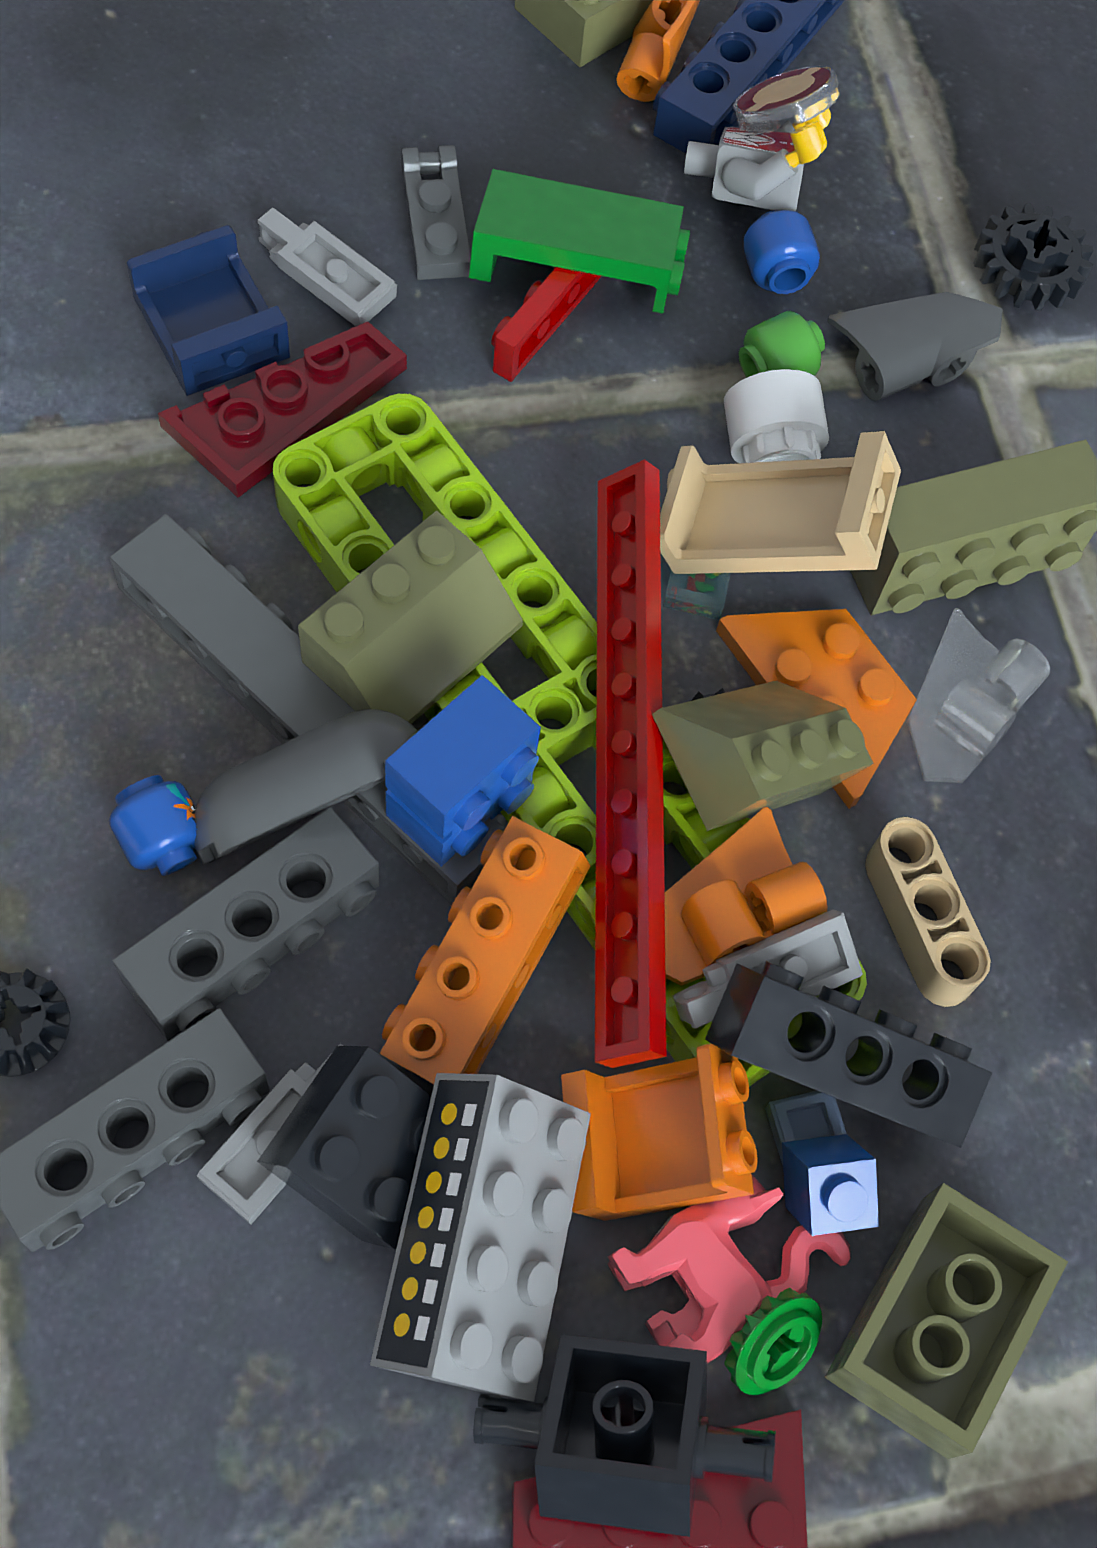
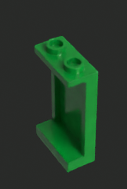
(580, 232)

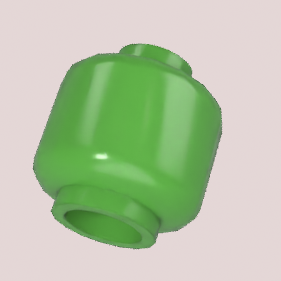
(782, 343)

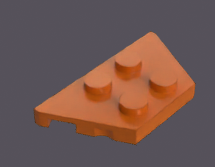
(832, 660)

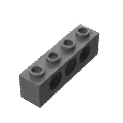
(318, 852)
(86, 1131)

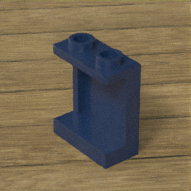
(207, 310)

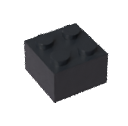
(354, 1143)

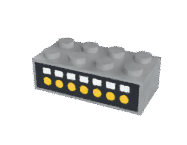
(482, 1236)

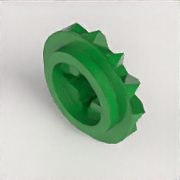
(774, 1342)

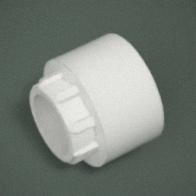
(776, 417)

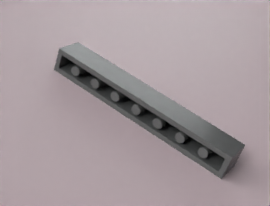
(259, 664)

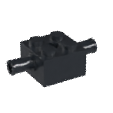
(624, 1435)

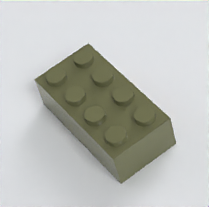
(984, 528)

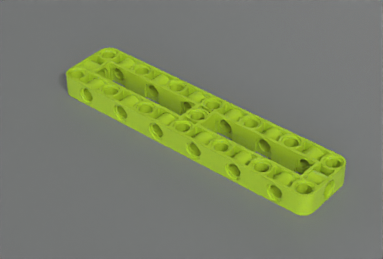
(559, 636)

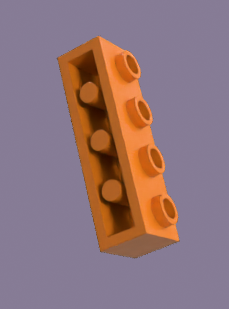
(487, 953)

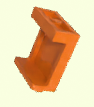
(663, 1136)

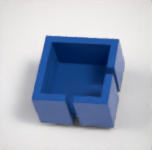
(462, 771)

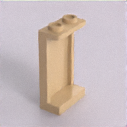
(779, 512)

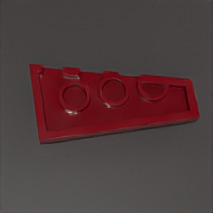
(246, 427)
(726, 1511)

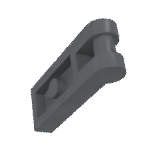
(435, 213)

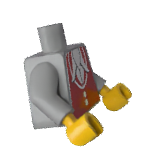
(759, 167)

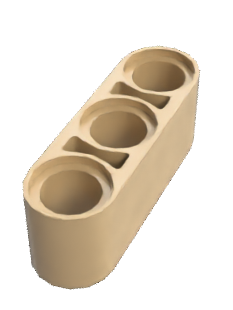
(920, 939)

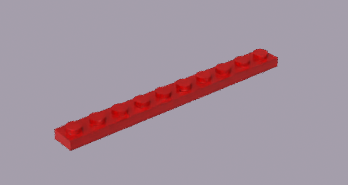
(629, 773)

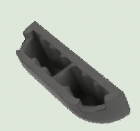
(296, 780)

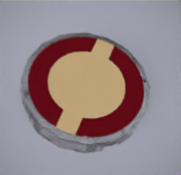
(793, 93)

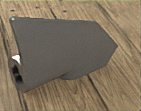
(917, 340)

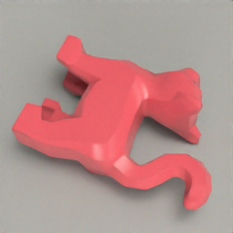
(713, 1271)

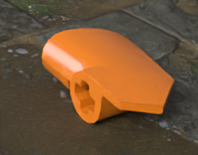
(655, 47)
(737, 899)

